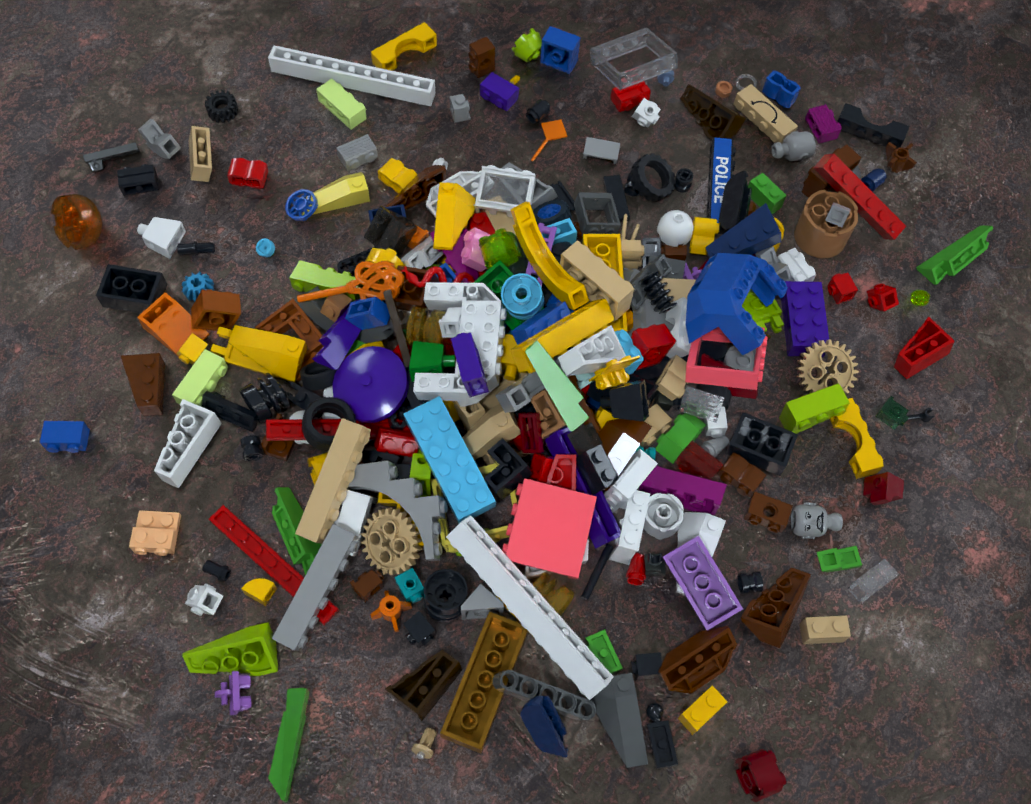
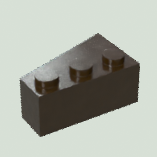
(425, 685)

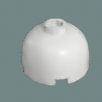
(675, 228)

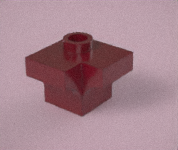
(883, 488)

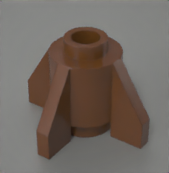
(898, 158)

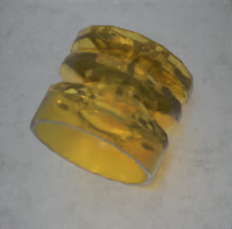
(422, 327)
(559, 598)

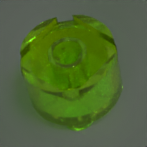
(498, 247)

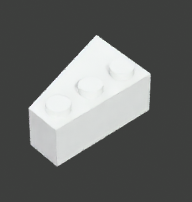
(355, 514)

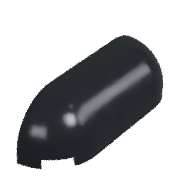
(735, 201)

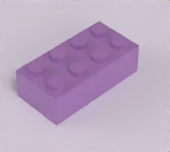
(702, 583)

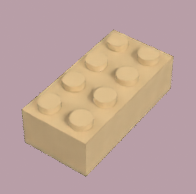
(597, 278)

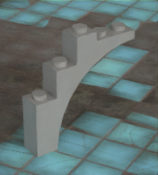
(423, 510)

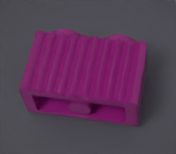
(823, 123)

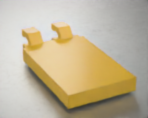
(234, 356)

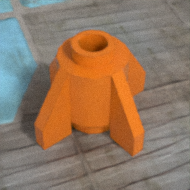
(393, 613)

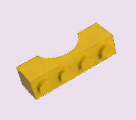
(419, 38)
(866, 460)

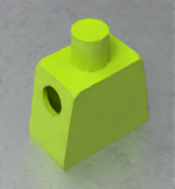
(422, 473)

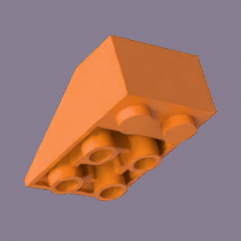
(169, 323)

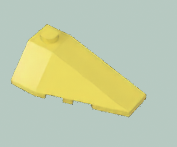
(342, 193)

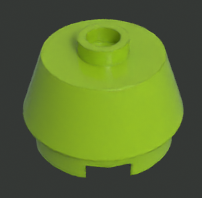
(528, 46)

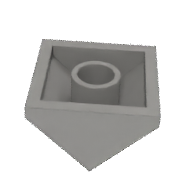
(480, 603)

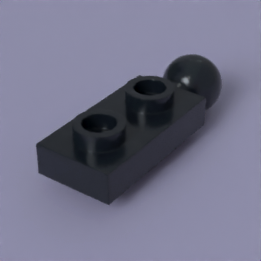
(660, 738)

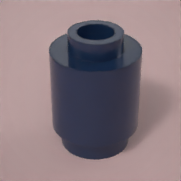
(874, 179)

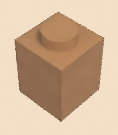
(335, 306)

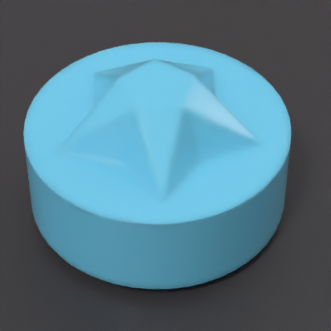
(265, 247)

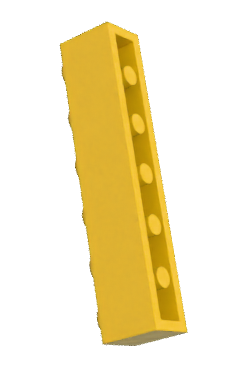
(566, 332)

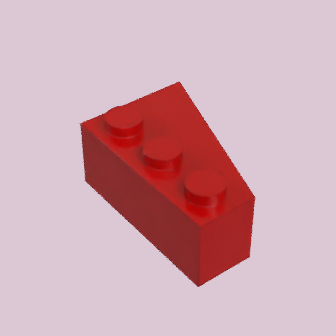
(924, 349)

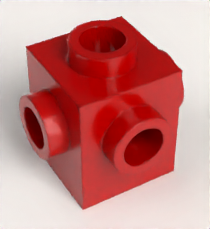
(882, 297)

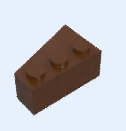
(146, 381)

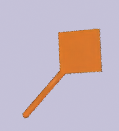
(552, 131)

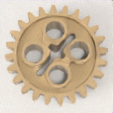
(813, 359)
(391, 541)

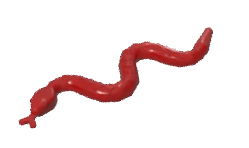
(413, 279)

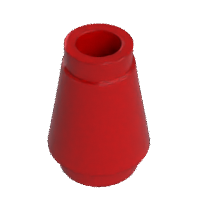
(636, 571)

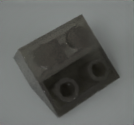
(390, 231)

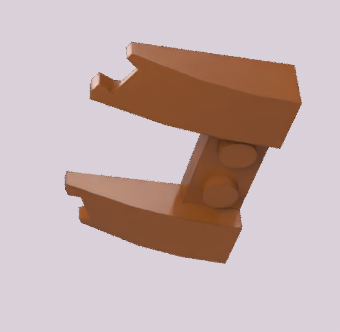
(293, 317)

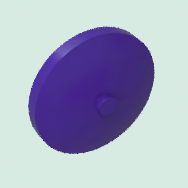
(372, 383)

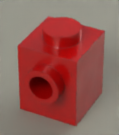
(842, 288)

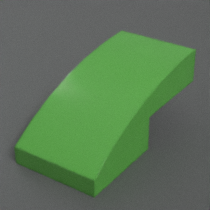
(840, 559)

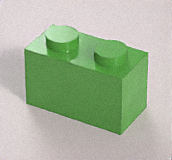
(766, 192)

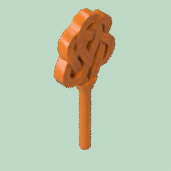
(362, 278)

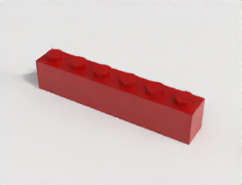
(868, 204)

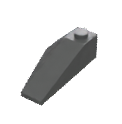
(621, 718)

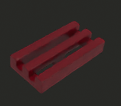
(534, 432)

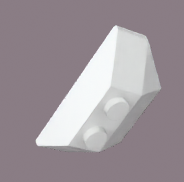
(466, 179)

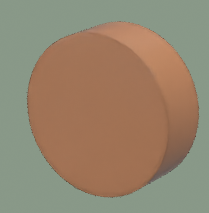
(723, 89)

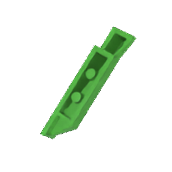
(287, 517)
(288, 742)

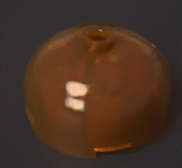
(81, 215)

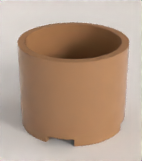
(821, 237)

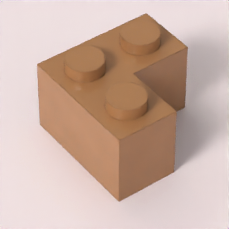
(549, 415)

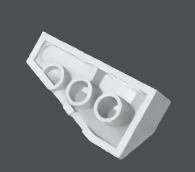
(702, 525)

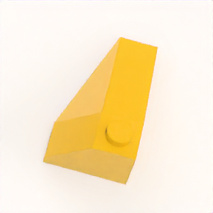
(452, 214)
(273, 351)

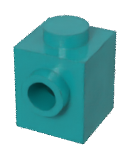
(410, 586)

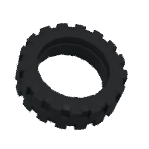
(662, 168)

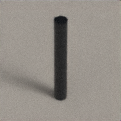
(597, 572)

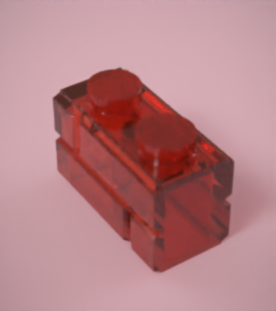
(698, 462)

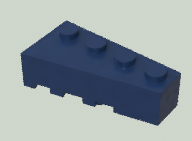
(749, 236)

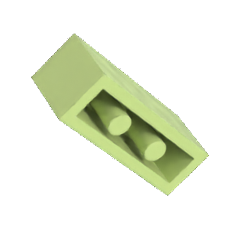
(341, 103)
(201, 378)

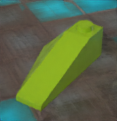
(243, 651)

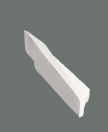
(422, 255)

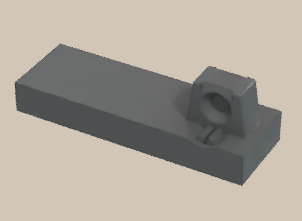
(96, 159)

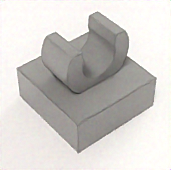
(837, 214)

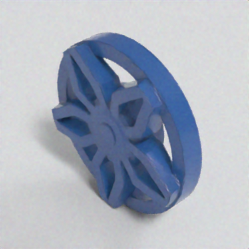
(301, 205)

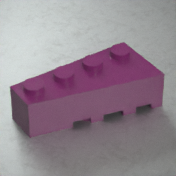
(694, 492)

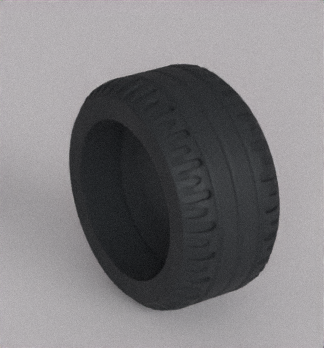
(320, 406)

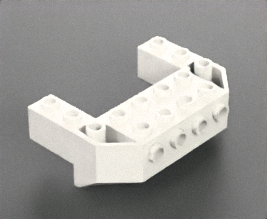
(484, 318)

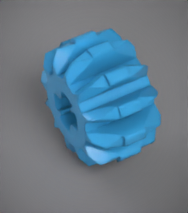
(196, 283)

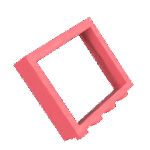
(723, 376)

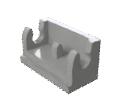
(601, 149)

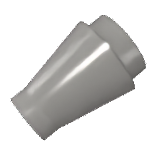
(715, 445)

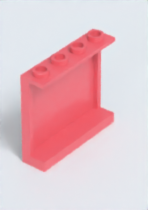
(549, 528)

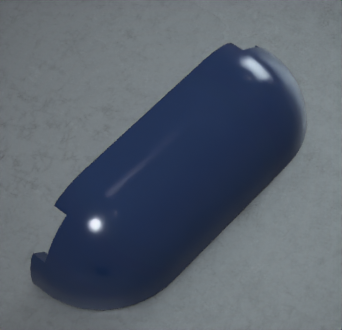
(544, 725)

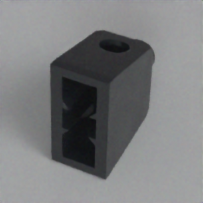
(627, 401)

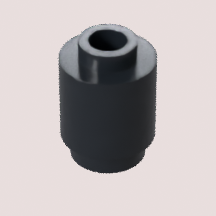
(538, 111)

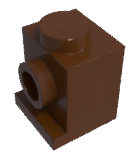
(368, 584)

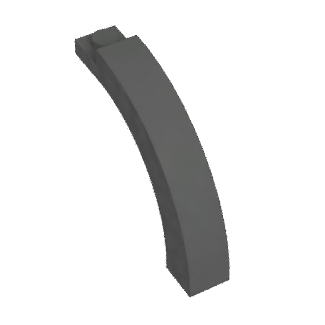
(313, 308)

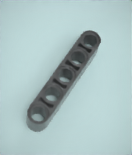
(536, 687)

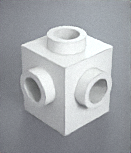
(646, 113)
(203, 599)

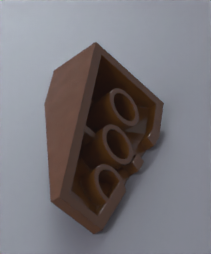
(775, 609)

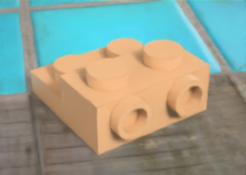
(155, 533)

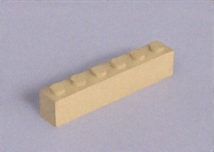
(333, 481)

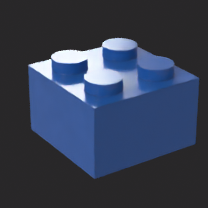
(560, 49)

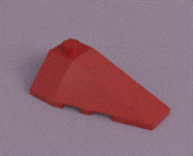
(563, 472)

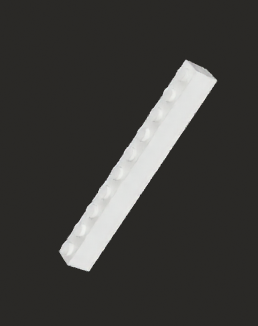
(352, 75)
(530, 607)

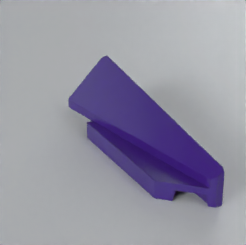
(337, 342)

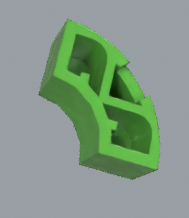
(684, 431)

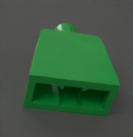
(429, 358)

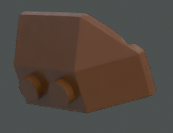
(621, 440)
(698, 660)

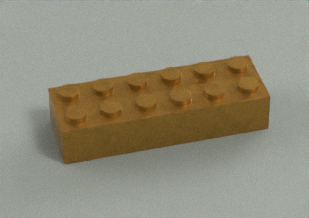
(476, 697)

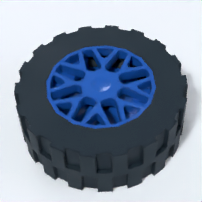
(552, 212)

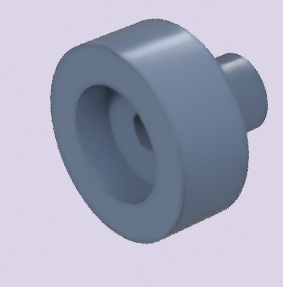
(666, 78)

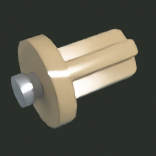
(423, 749)

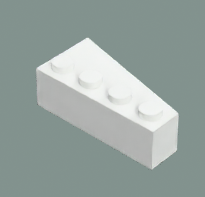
(592, 353)
(186, 442)

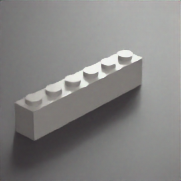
(315, 588)

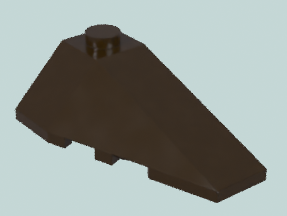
(712, 116)

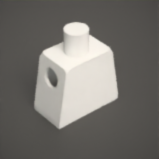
(162, 235)

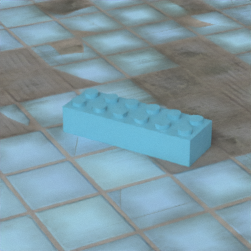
(449, 460)

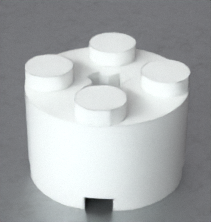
(661, 526)

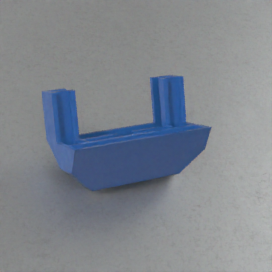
(719, 297)

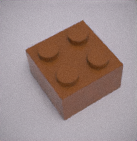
(215, 310)

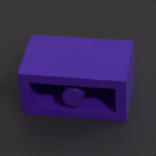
(499, 91)

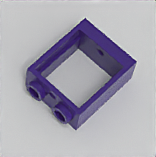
(469, 364)

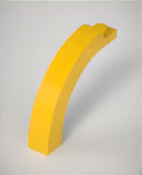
(542, 260)

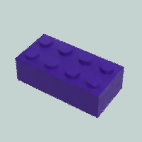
(803, 316)

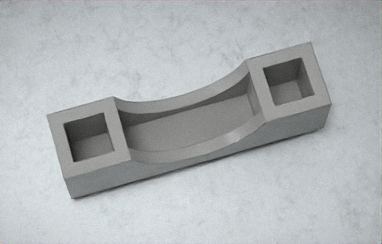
(522, 391)

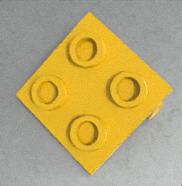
(614, 373)

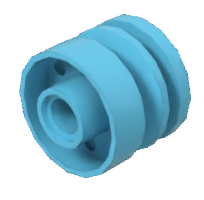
(520, 285)

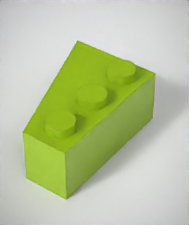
(814, 408)

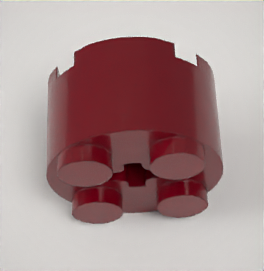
(760, 774)

